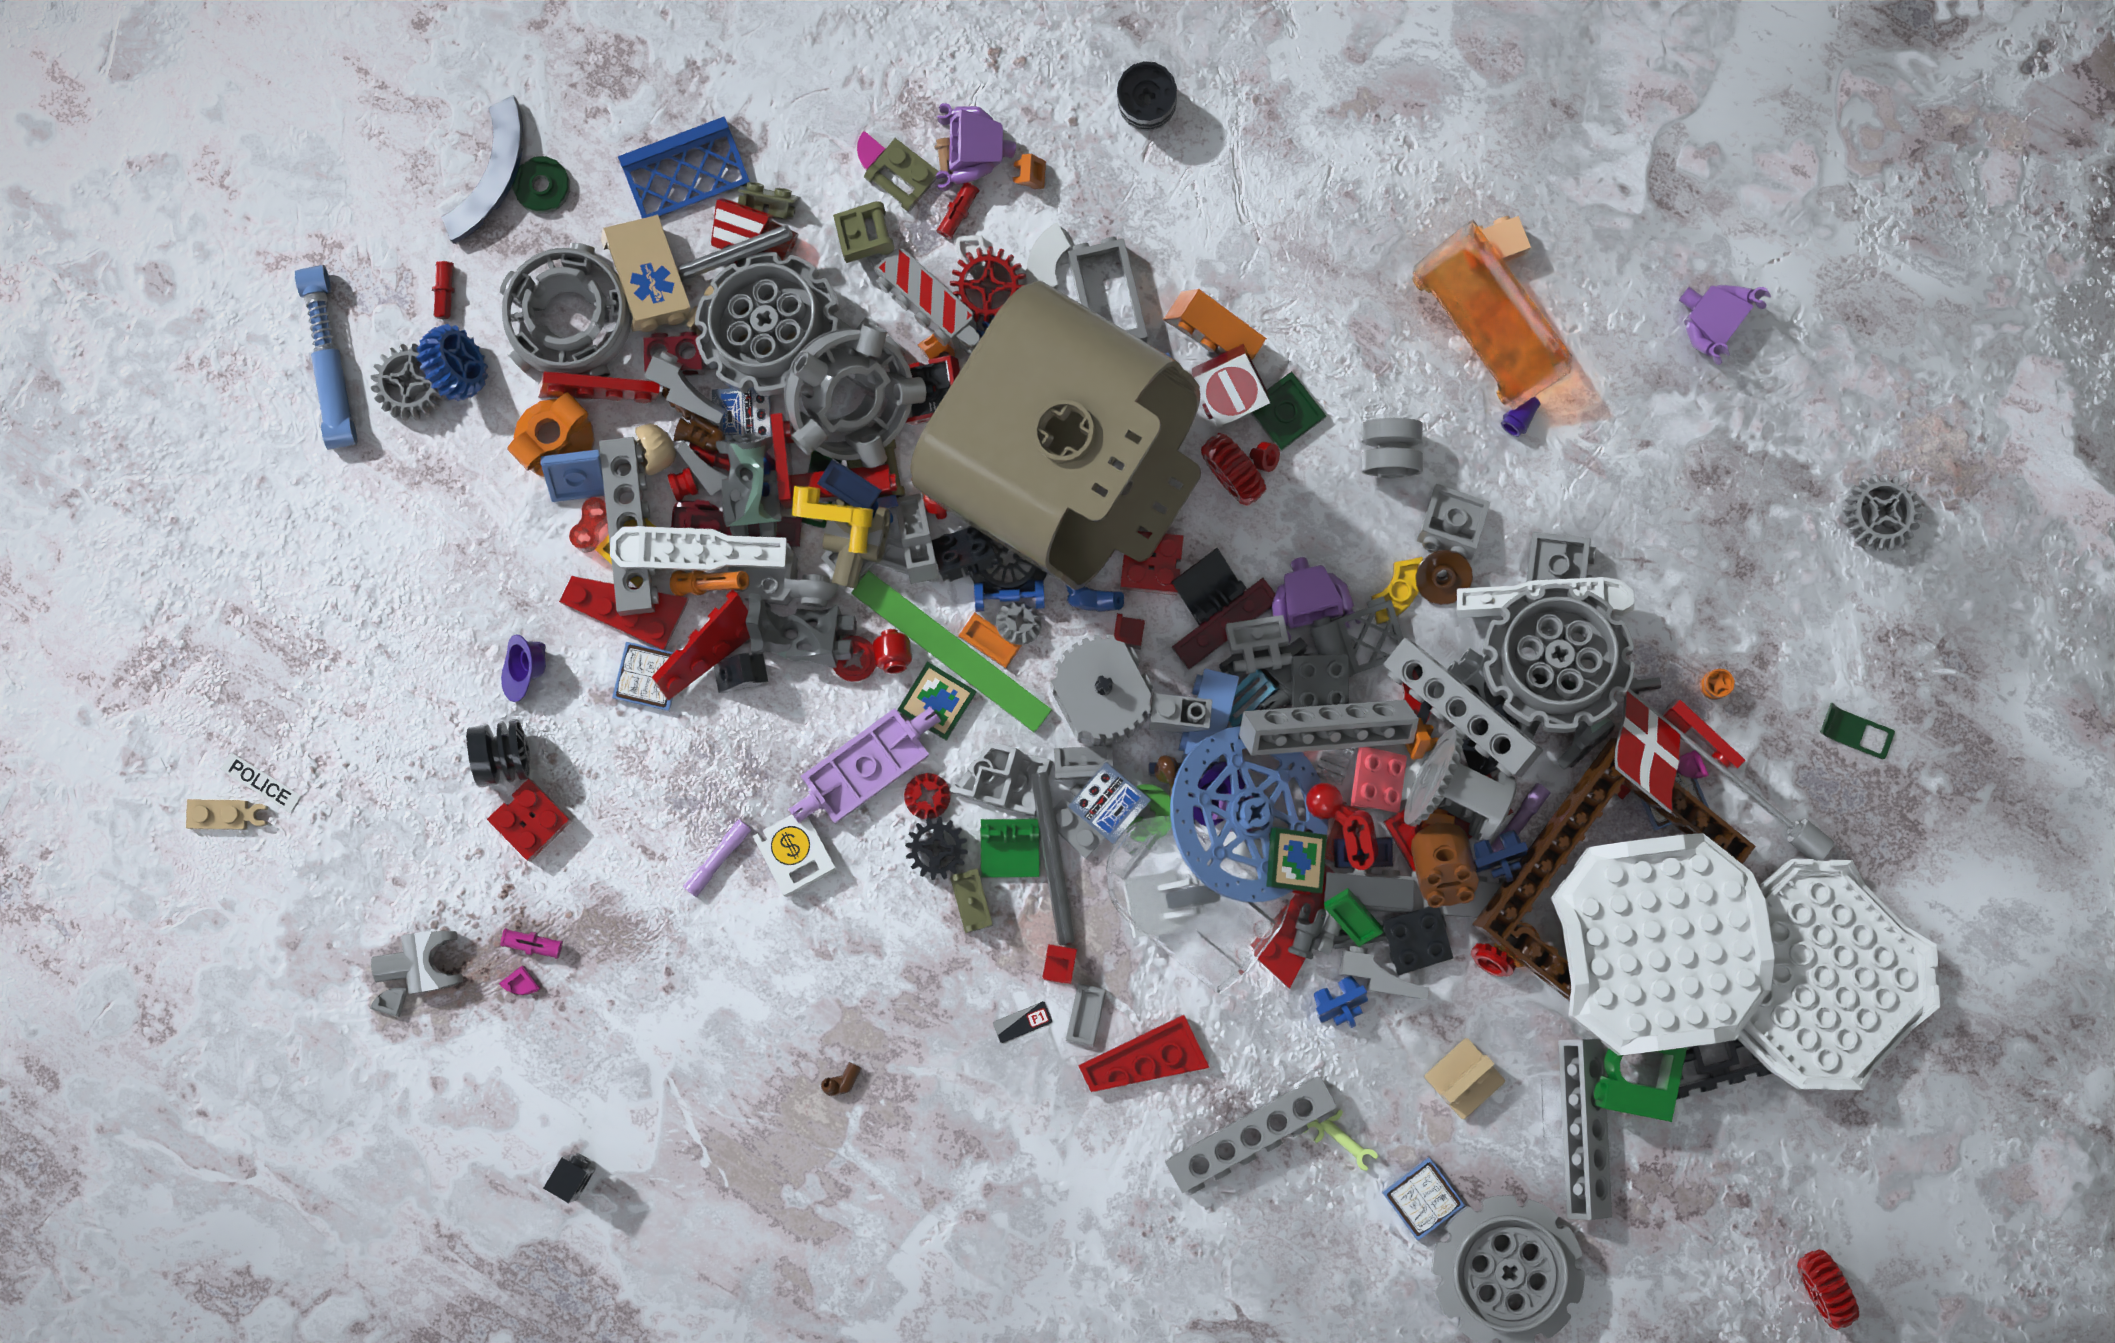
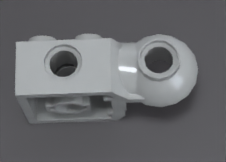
(781, 585)

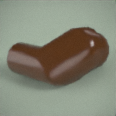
(841, 1084)

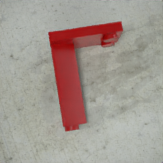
(782, 432)
(1684, 719)

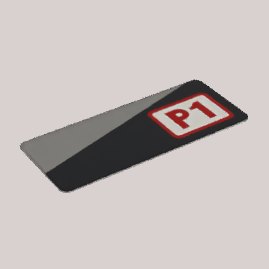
(1022, 1022)

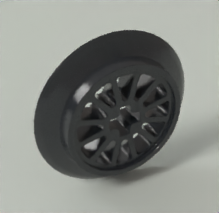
(992, 586)

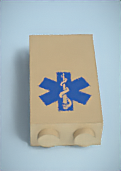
(647, 273)

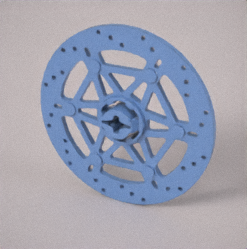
(1238, 815)

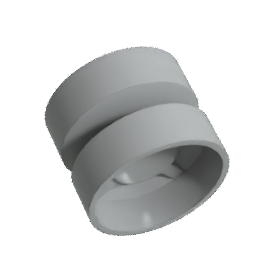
(1392, 456)

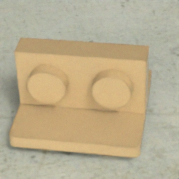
(1464, 1078)

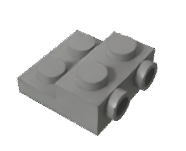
(1453, 522)
(1559, 557)

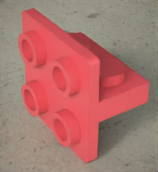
(1378, 780)

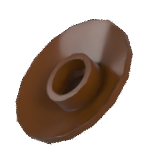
(1443, 589)

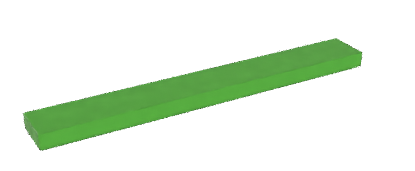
(951, 651)

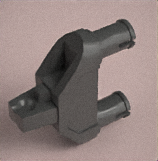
(1280, 677)

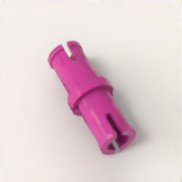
(511, 939)

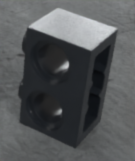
(570, 1177)

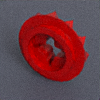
(854, 673)
(940, 799)
(1493, 960)

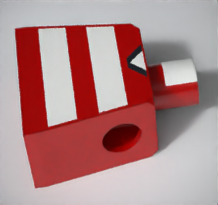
(736, 224)

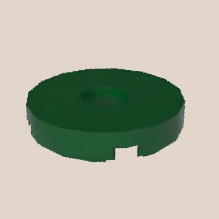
(553, 196)

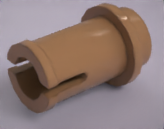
(943, 153)

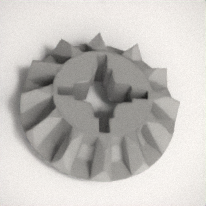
(1007, 626)

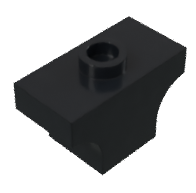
(740, 672)

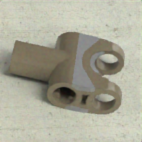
(837, 540)

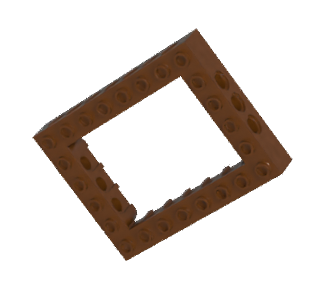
(1558, 839)

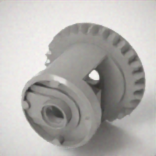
(1459, 790)

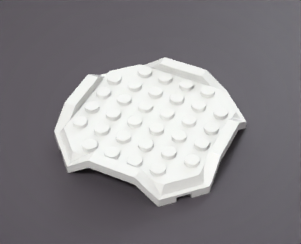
(1664, 943)
(1842, 978)

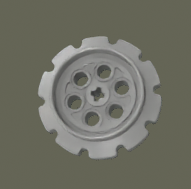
(766, 321)
(1604, 644)
(1474, 1234)

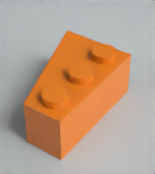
(1212, 324)

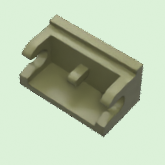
(971, 900)

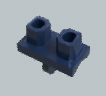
(1512, 850)

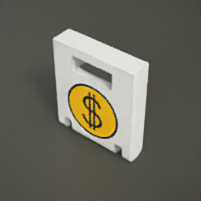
(791, 848)

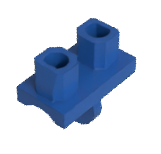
(1343, 1007)

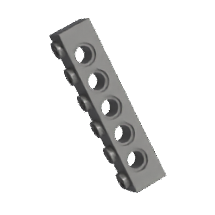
(613, 454)
(1328, 727)
(1522, 750)
(1584, 1130)
(1181, 1163)

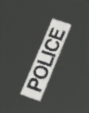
(260, 782)

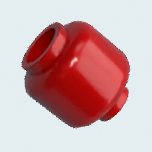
(892, 651)

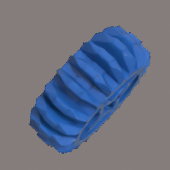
(452, 362)

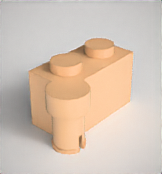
(1507, 237)

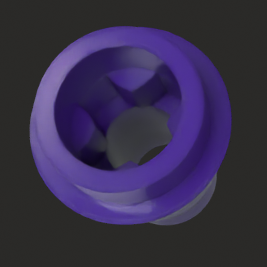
(1518, 420)

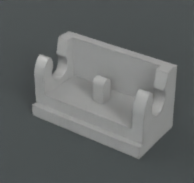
(1081, 761)

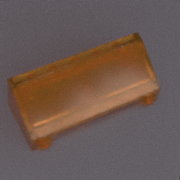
(1494, 315)

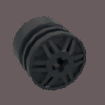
(1142, 80)
(493, 753)

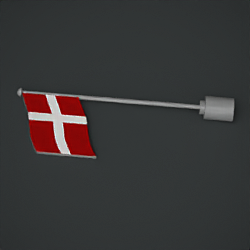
(1649, 758)

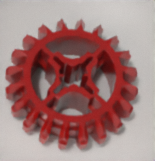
(989, 260)
(1233, 469)
(1828, 1289)

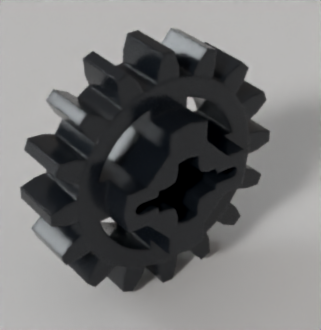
(938, 835)

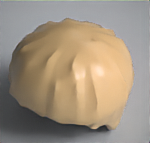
(657, 448)

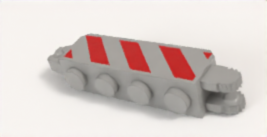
(927, 299)

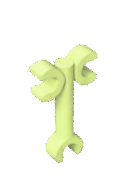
(1342, 1138)

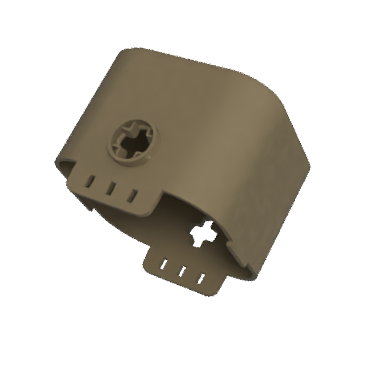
(1043, 422)

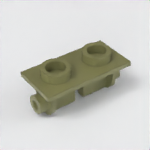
(778, 200)

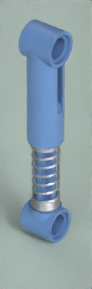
(337, 425)

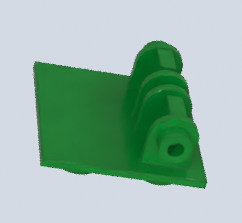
(1009, 848)

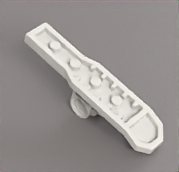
(694, 549)
(1490, 600)

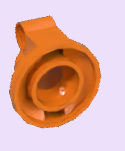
(575, 431)

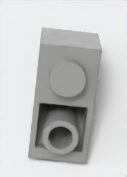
(1179, 713)

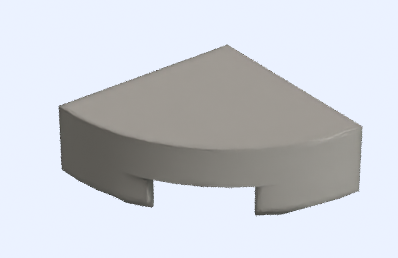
(390, 1001)

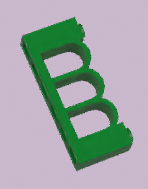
(1641, 1099)

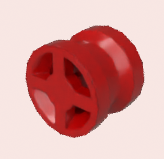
(683, 484)

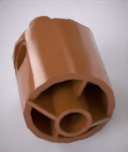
(1444, 865)

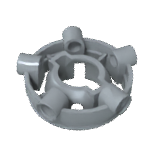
(570, 278)
(823, 371)

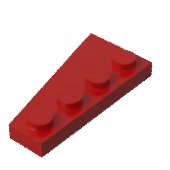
(597, 387)
(599, 602)
(705, 647)
(1276, 954)
(1153, 1055)

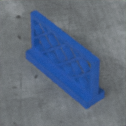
(674, 146)

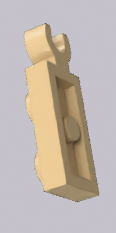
(222, 814)

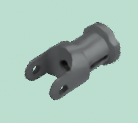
(1307, 932)

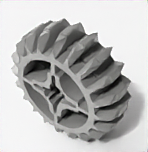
(409, 393)
(1891, 520)

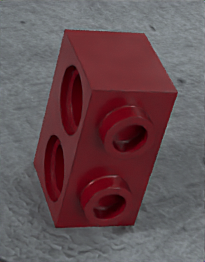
(675, 346)

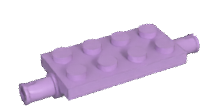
(865, 765)

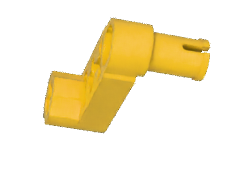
(807, 505)

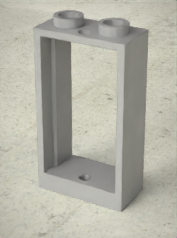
(1108, 245)

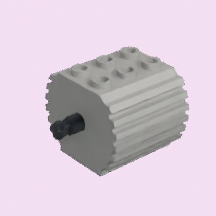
(1102, 690)

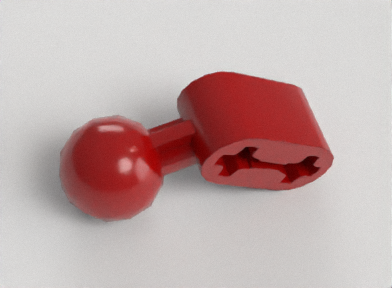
(1325, 802)

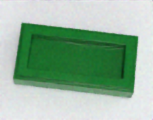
(1353, 917)

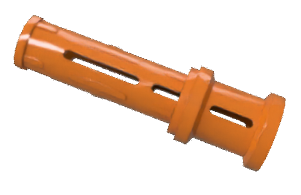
(700, 582)

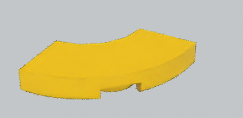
(1401, 589)

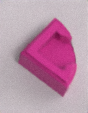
(868, 150)
(1692, 766)
(520, 982)

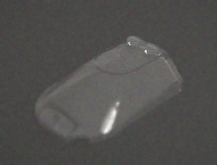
(1180, 914)

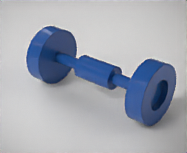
(1009, 595)

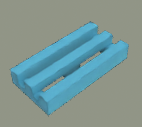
(1255, 705)

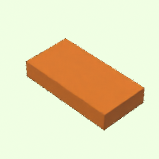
(988, 641)

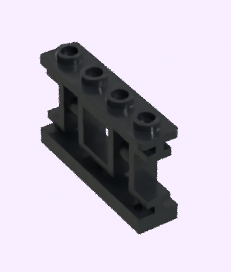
(1718, 1071)

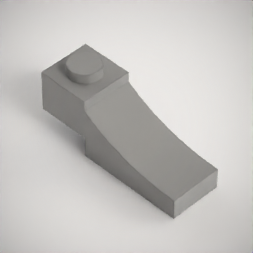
(666, 372)
(706, 474)
(916, 539)
(1360, 964)

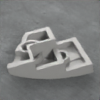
(1003, 778)

